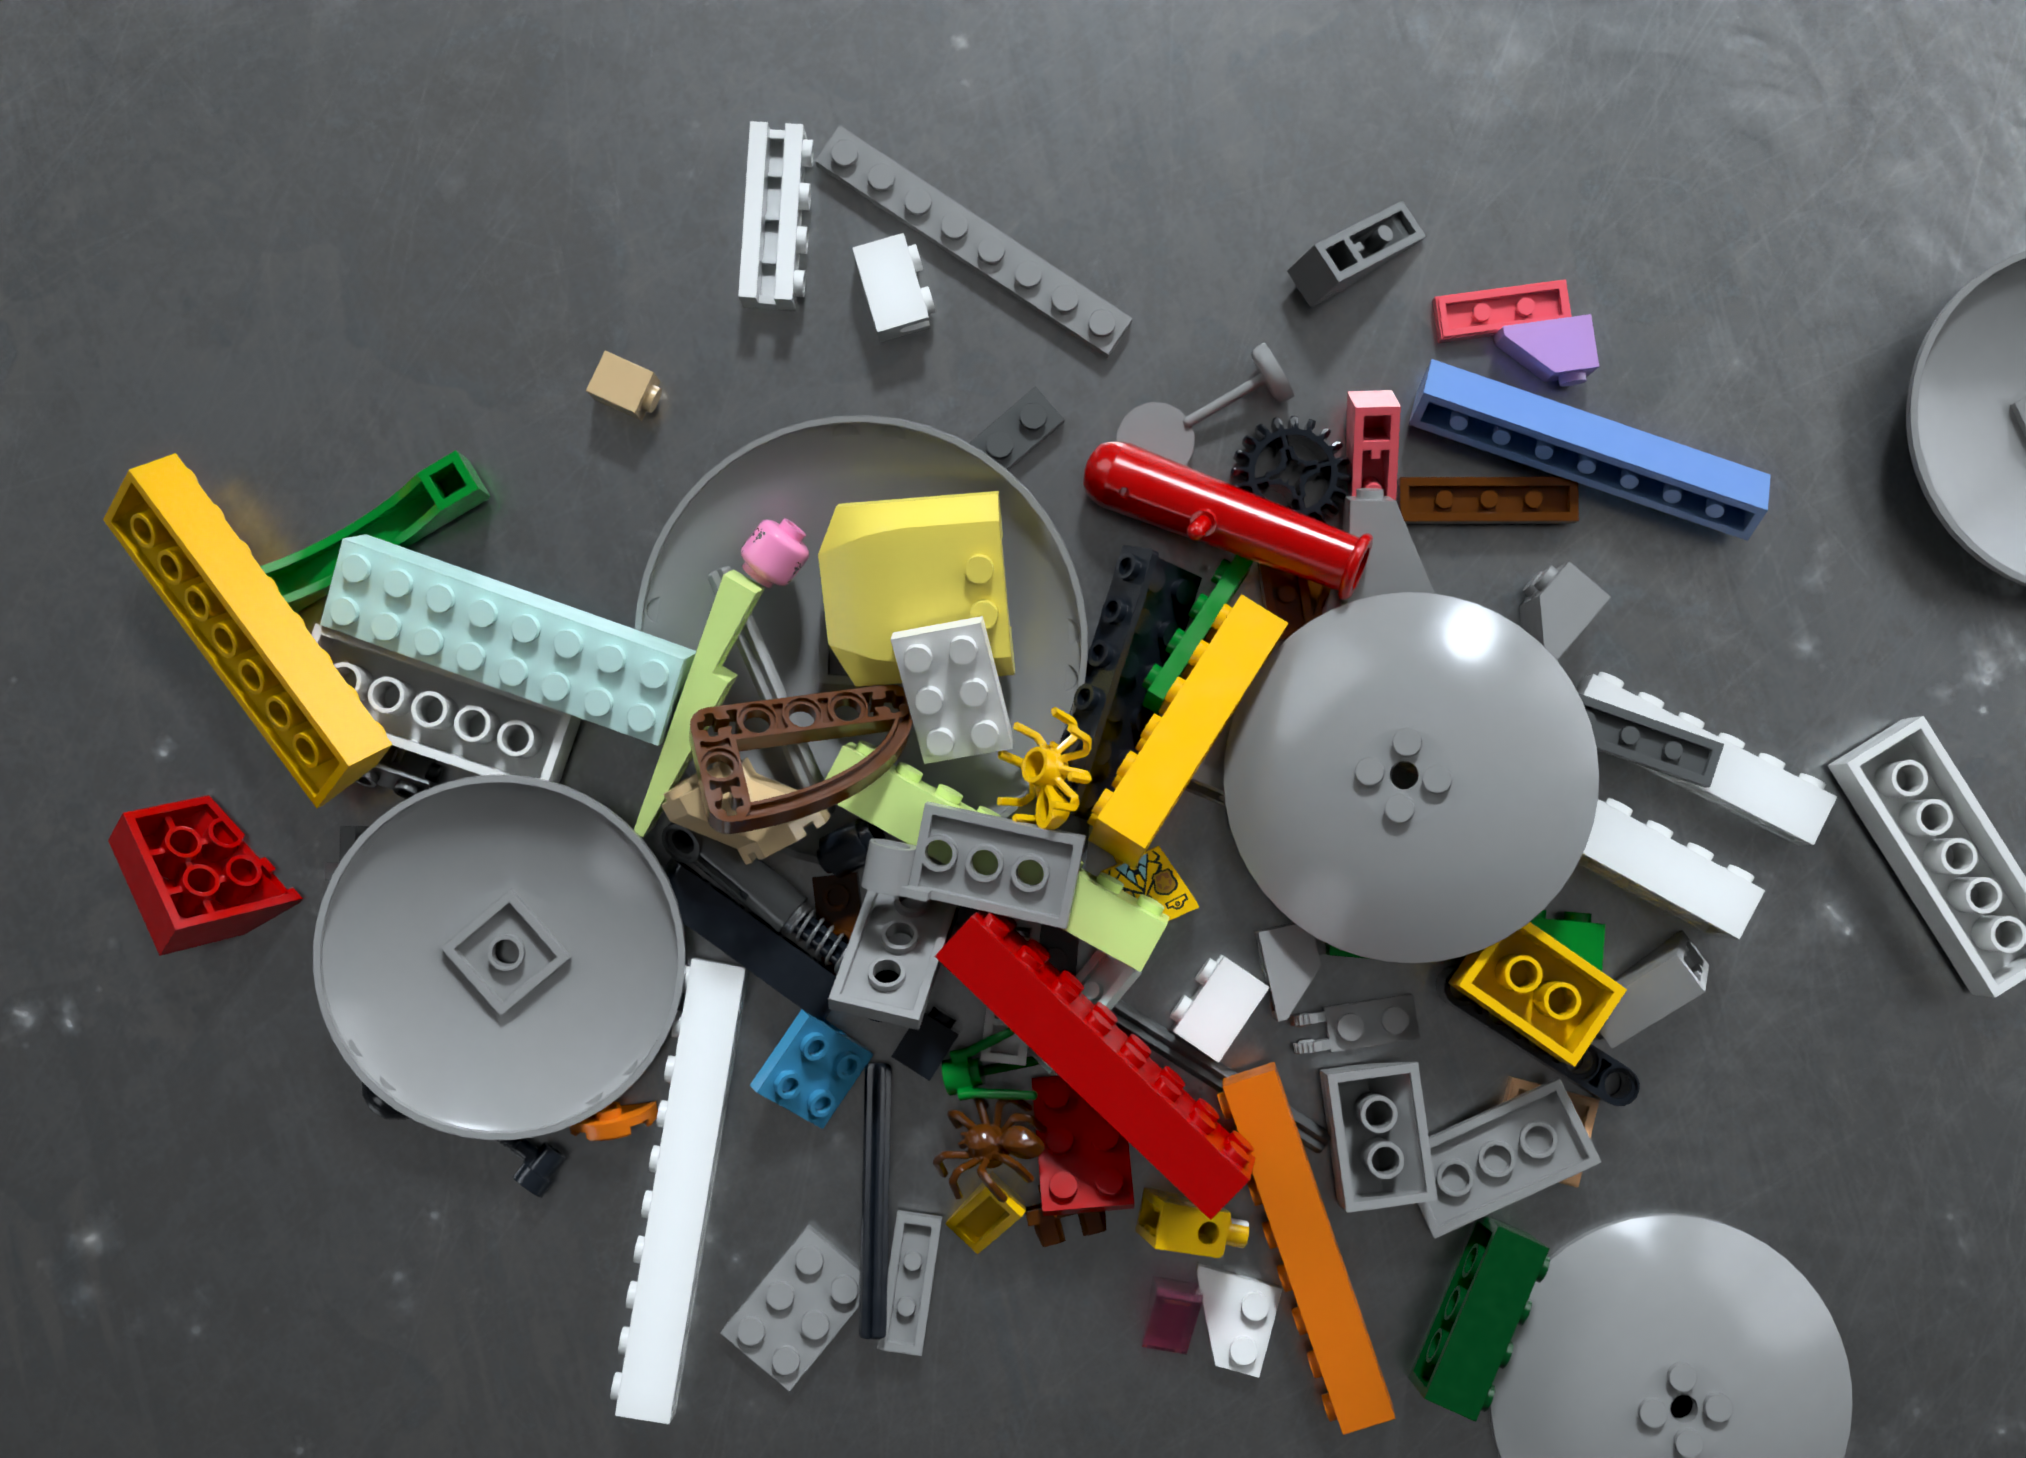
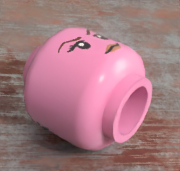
(774, 552)

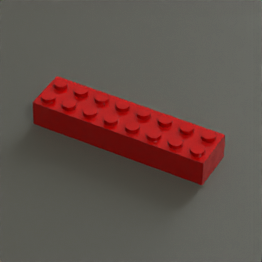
(1100, 1060)

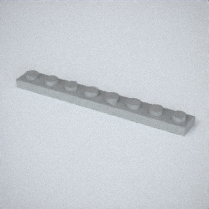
(973, 241)

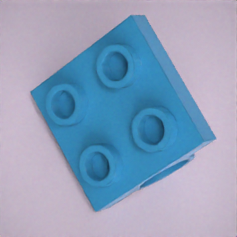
(811, 1069)

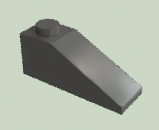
(1355, 253)

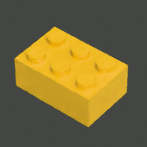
(1540, 991)

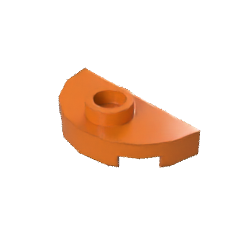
(616, 1120)

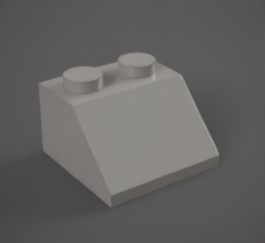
(1560, 606)

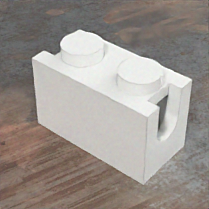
(892, 286)
(1217, 1007)

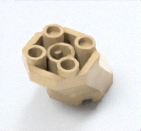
(686, 809)

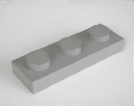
(910, 1281)

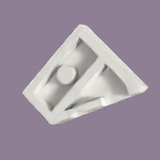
(1237, 1317)

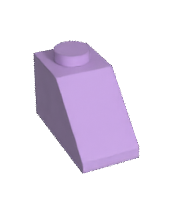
(1553, 348)

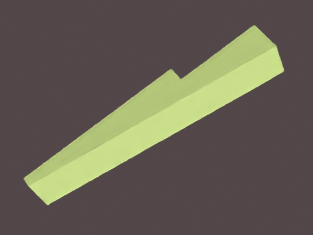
(704, 687)

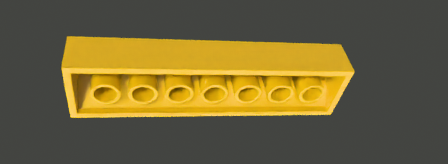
(245, 628)

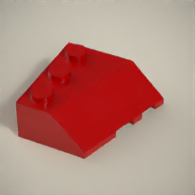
(195, 874)

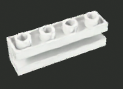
(773, 217)

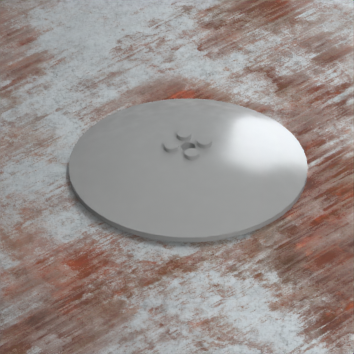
(803, 477)

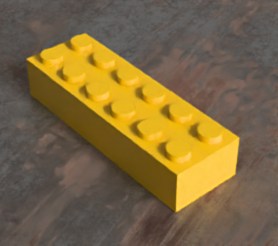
(1191, 722)

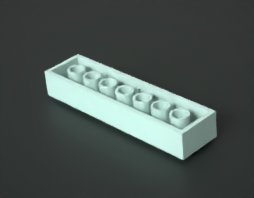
(507, 637)

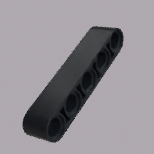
(751, 941)
(1589, 1077)

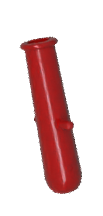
(1223, 516)

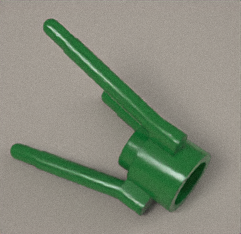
(964, 1074)

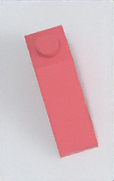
(1372, 440)

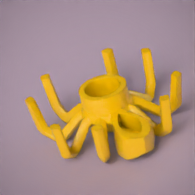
(1046, 771)

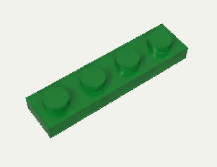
(1228, 580)

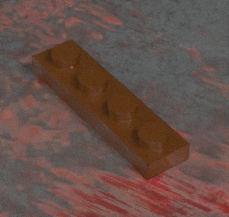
(1488, 500)

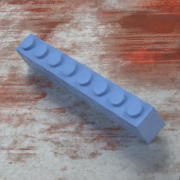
(1591, 450)

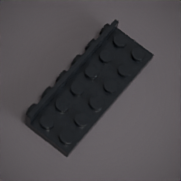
(1136, 624)

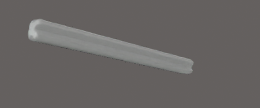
(770, 687)

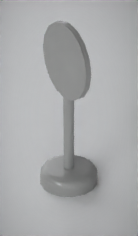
(1170, 433)

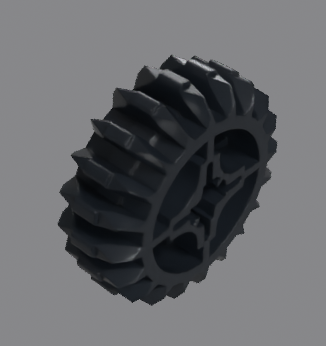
(1287, 457)

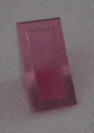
(1171, 1314)

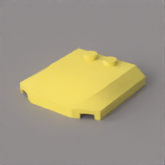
(912, 568)

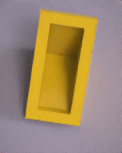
(985, 1218)

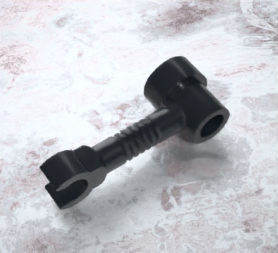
(537, 1164)

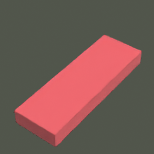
(1487, 311)

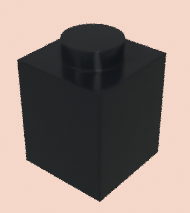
(927, 1047)

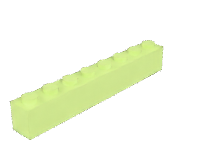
(1100, 909)

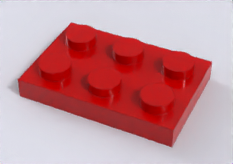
(1083, 1157)

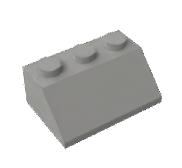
(1378, 1135)

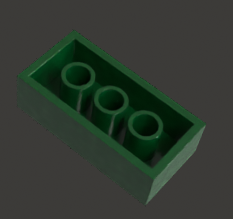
(1479, 1317)

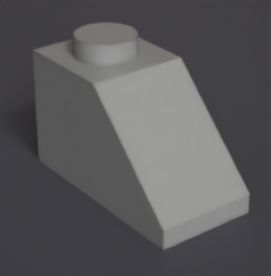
(1288, 964)

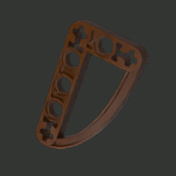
(781, 732)

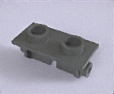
(407, 777)

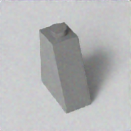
(1393, 560)
(1656, 988)

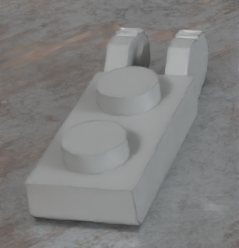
(1360, 1024)

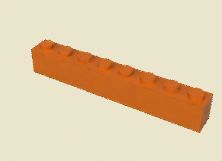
(1308, 1250)

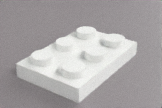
(953, 690)

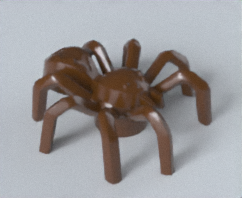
(991, 1145)

